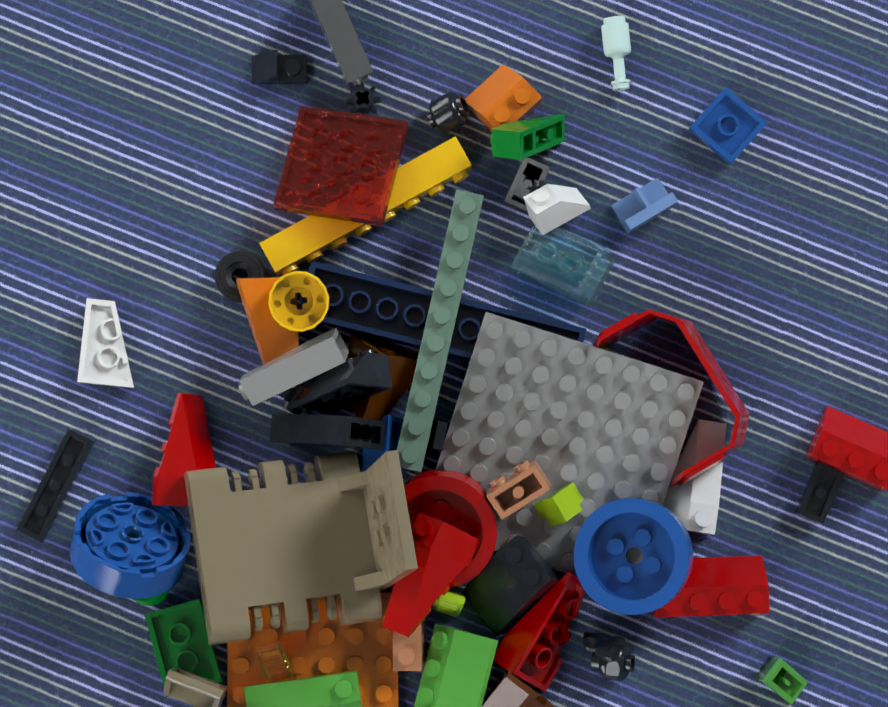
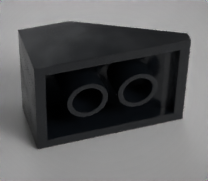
(510, 584)

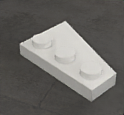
(102, 347)

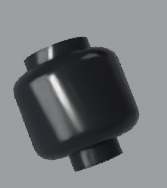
(448, 112)

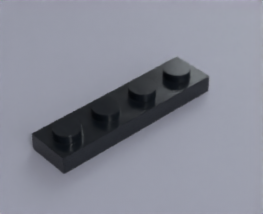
(55, 485)

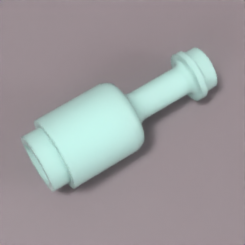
(617, 45)

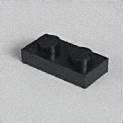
(819, 493)

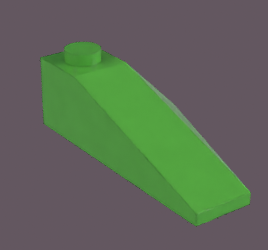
(324, 690)

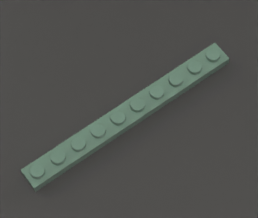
(438, 330)

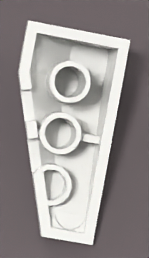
(698, 500)

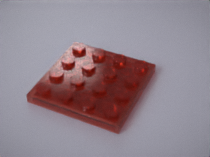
(341, 165)

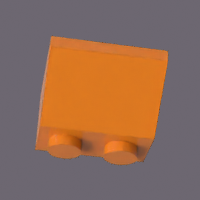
(503, 98)

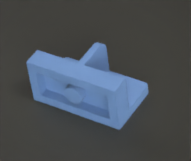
(643, 205)

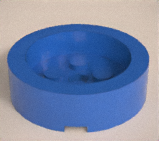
(603, 551)
(132, 566)

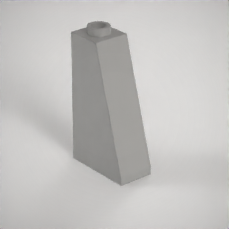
(294, 367)

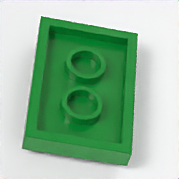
(182, 640)

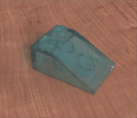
(564, 264)

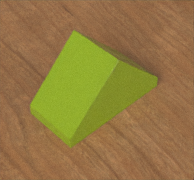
(560, 505)

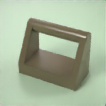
(193, 689)

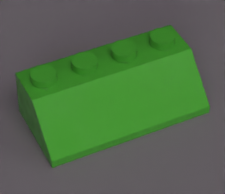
(456, 669)

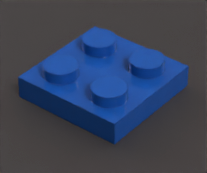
(727, 125)

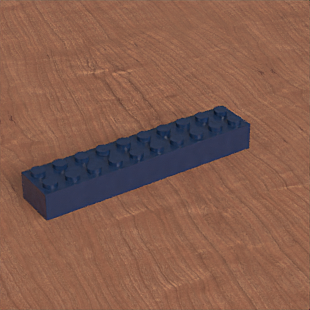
(400, 311)

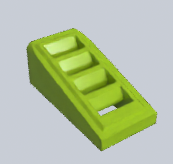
(449, 604)

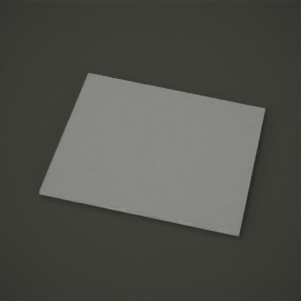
(578, 413)

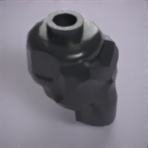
(609, 655)

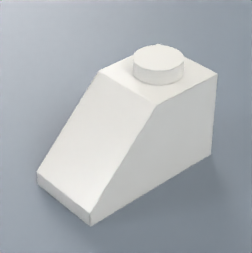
(554, 206)

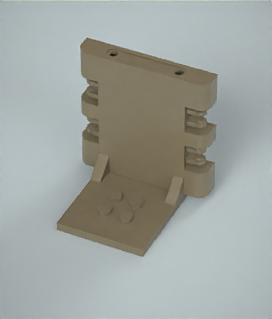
(298, 542)

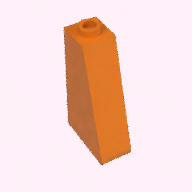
(269, 336)

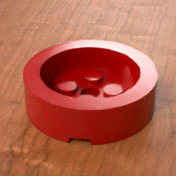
(460, 503)

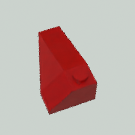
(186, 450)
(440, 557)
(536, 641)

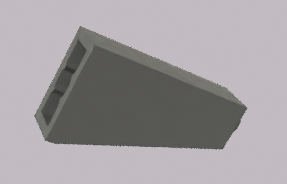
(342, 39)

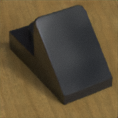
(279, 69)
(527, 179)

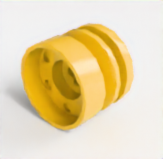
(311, 312)

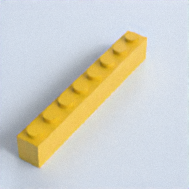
(413, 181)

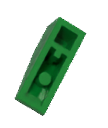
(527, 137)

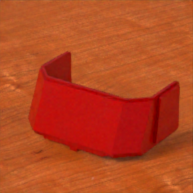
(636, 322)

